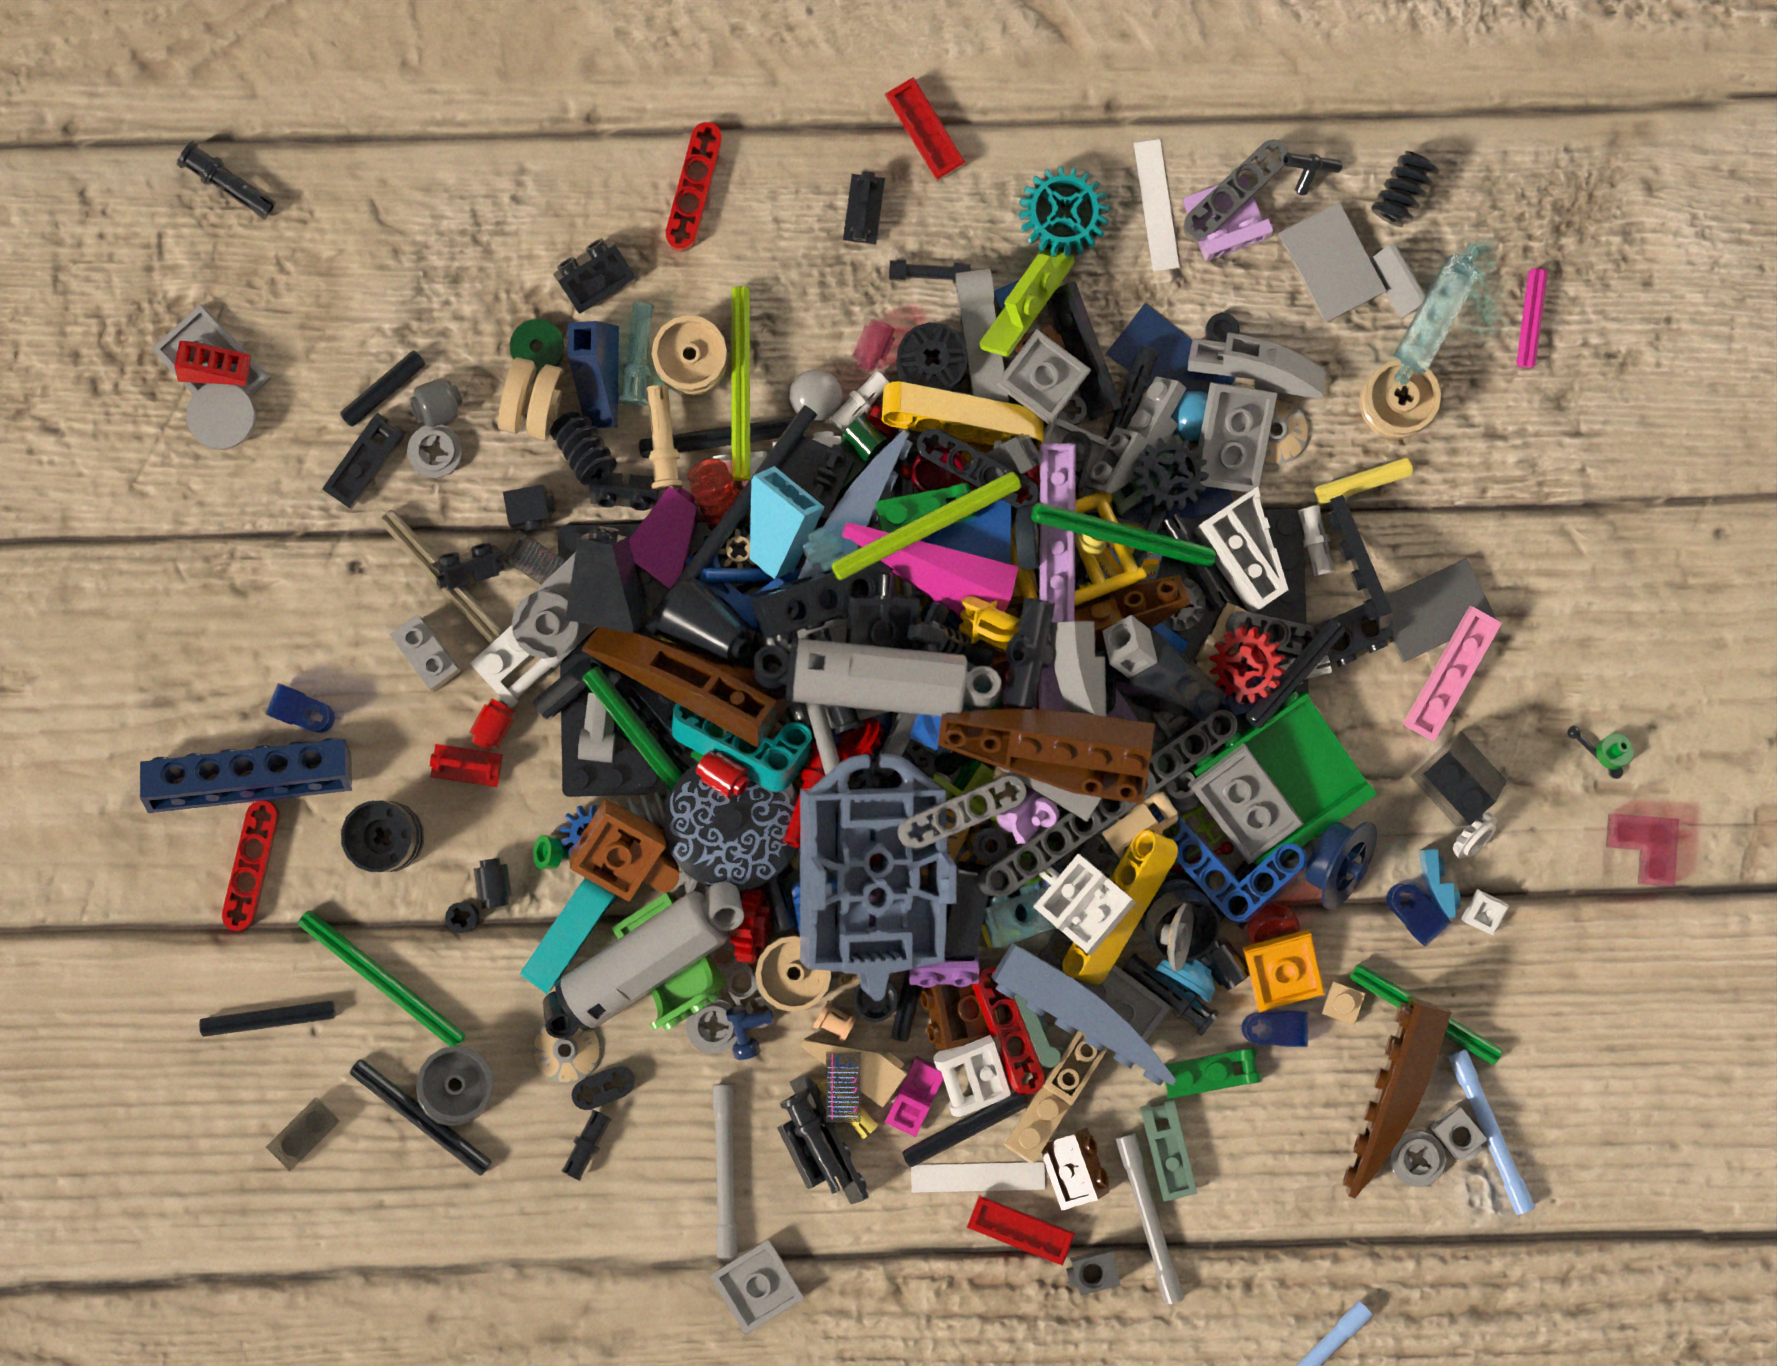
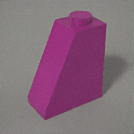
(665, 536)

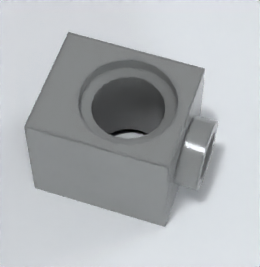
(1129, 646)
(1444, 1128)

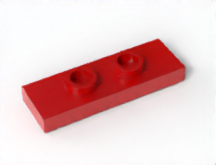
(925, 129)
(1020, 1230)

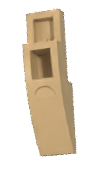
(1054, 1098)

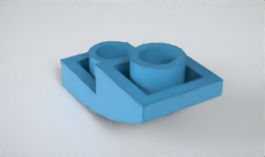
(1441, 893)

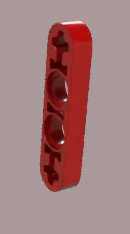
(688, 185)
(256, 867)
(1003, 1032)

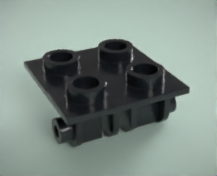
(818, 470)

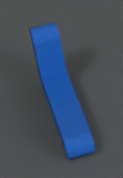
(1233, 887)

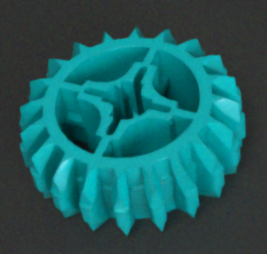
(1073, 223)

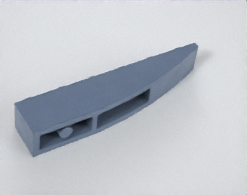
(859, 501)
(1075, 1008)

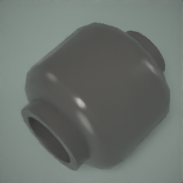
(435, 402)

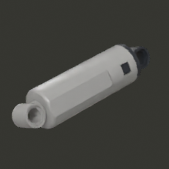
(876, 677)
(642, 960)

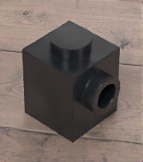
(529, 507)

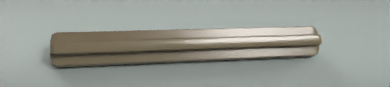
(423, 556)

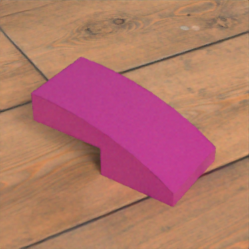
(915, 1096)

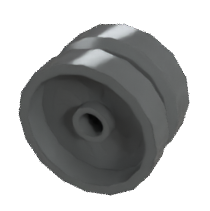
(450, 1106)

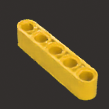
(958, 414)
(1139, 877)

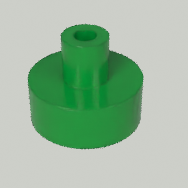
(1614, 751)
(549, 852)

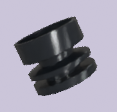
(932, 339)
(364, 830)
(1175, 891)

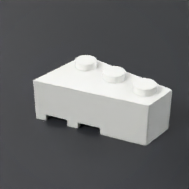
(1245, 551)

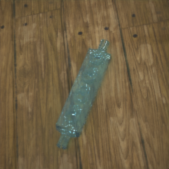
(1436, 314)

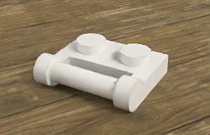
(502, 659)
(983, 1073)

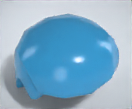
(1190, 415)

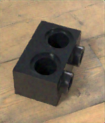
(1354, 636)

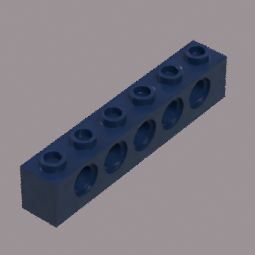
(261, 784)

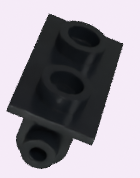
(864, 208)
(636, 495)
(480, 561)

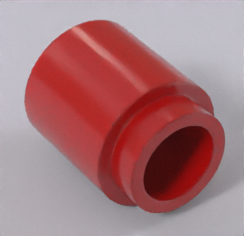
(492, 724)
(723, 774)

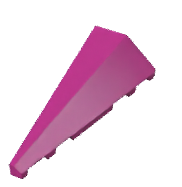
(944, 572)

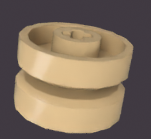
(695, 375)
(530, 399)
(1381, 406)
(786, 991)

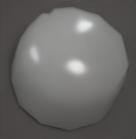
(817, 391)

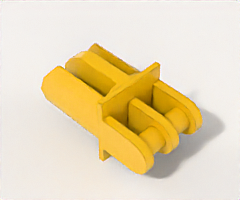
(987, 623)

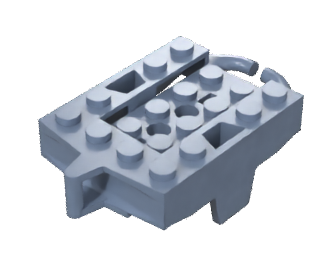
(908, 917)

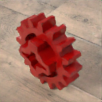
(1242, 678)
(755, 927)

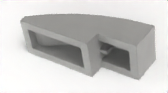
(1076, 667)

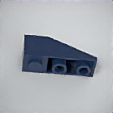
(595, 369)

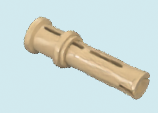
(663, 454)

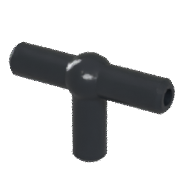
(1310, 165)

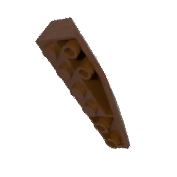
(1145, 600)
(696, 680)
(1057, 748)
(1399, 1086)

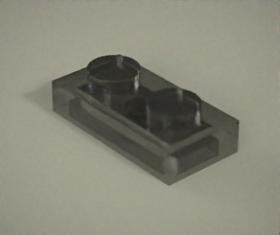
(303, 1134)

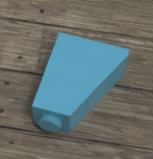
(780, 521)

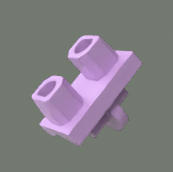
(1028, 816)

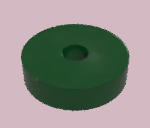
(542, 331)

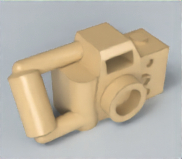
(1139, 819)

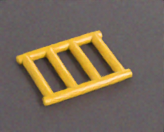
(1100, 585)

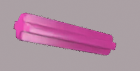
(1532, 318)

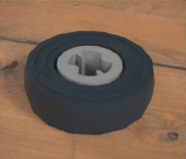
(1027, 539)

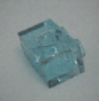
(1001, 920)

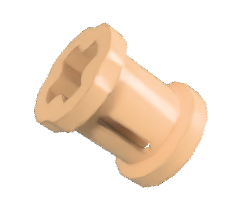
(835, 1021)

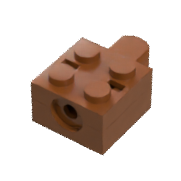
(623, 852)

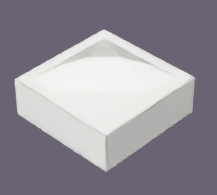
(1485, 912)

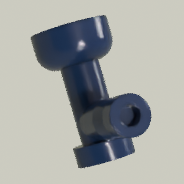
(746, 1046)

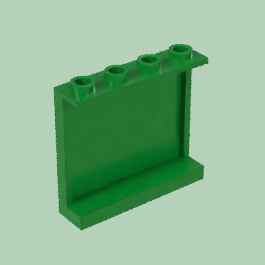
(1304, 765)

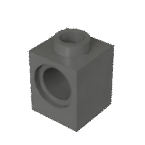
(1108, 1278)

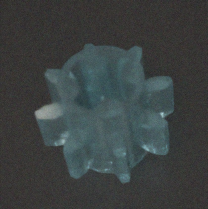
(823, 548)

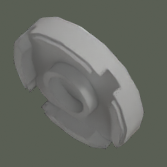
(220, 416)
(527, 624)

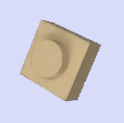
(1342, 1003)

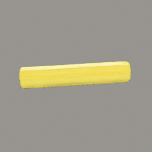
(1364, 480)

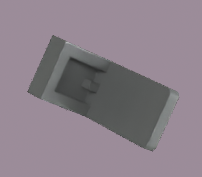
(1017, 453)

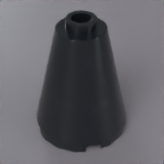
(703, 622)

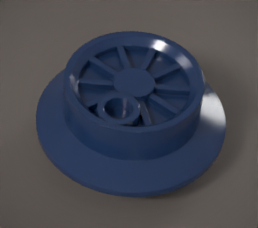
(1341, 861)

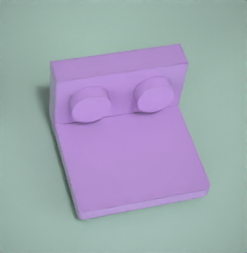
(1238, 232)

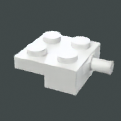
(1083, 903)

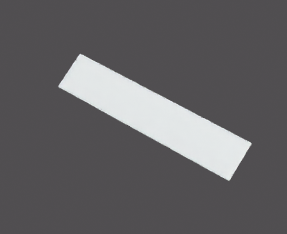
(1156, 205)
(978, 1177)

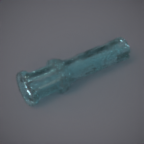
(636, 370)

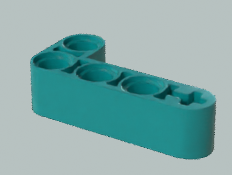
(701, 736)
(567, 935)

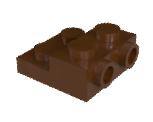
(956, 1015)

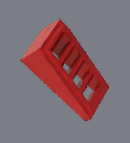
(202, 353)

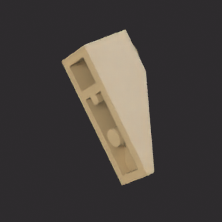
(878, 1072)

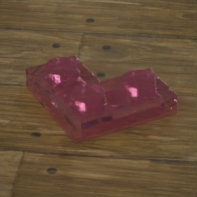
(1656, 841)

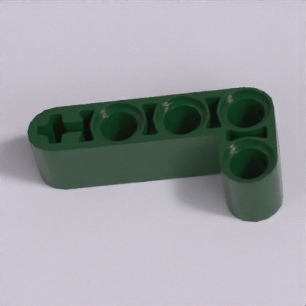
(863, 443)

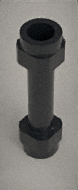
(900, 270)

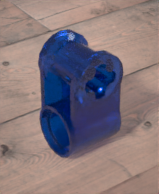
(296, 708)
(1421, 916)
(1282, 1028)

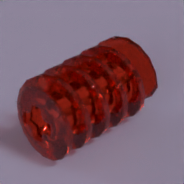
(713, 489)

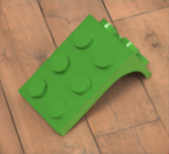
(686, 991)

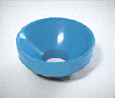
(1192, 977)

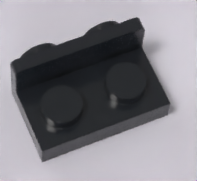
(593, 274)

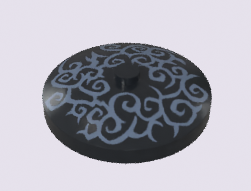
(727, 837)

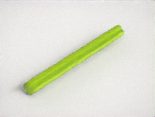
(740, 382)
(926, 525)

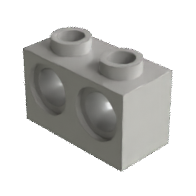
(425, 653)

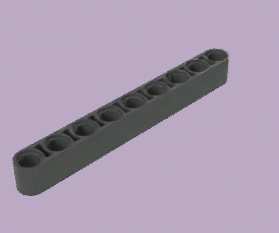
(1065, 828)

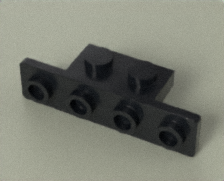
(650, 705)
(802, 1155)

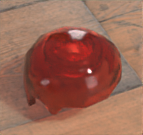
(1272, 923)

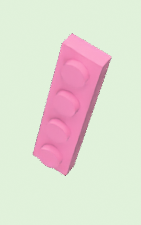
(1452, 673)

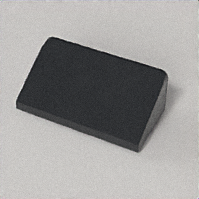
(563, 691)

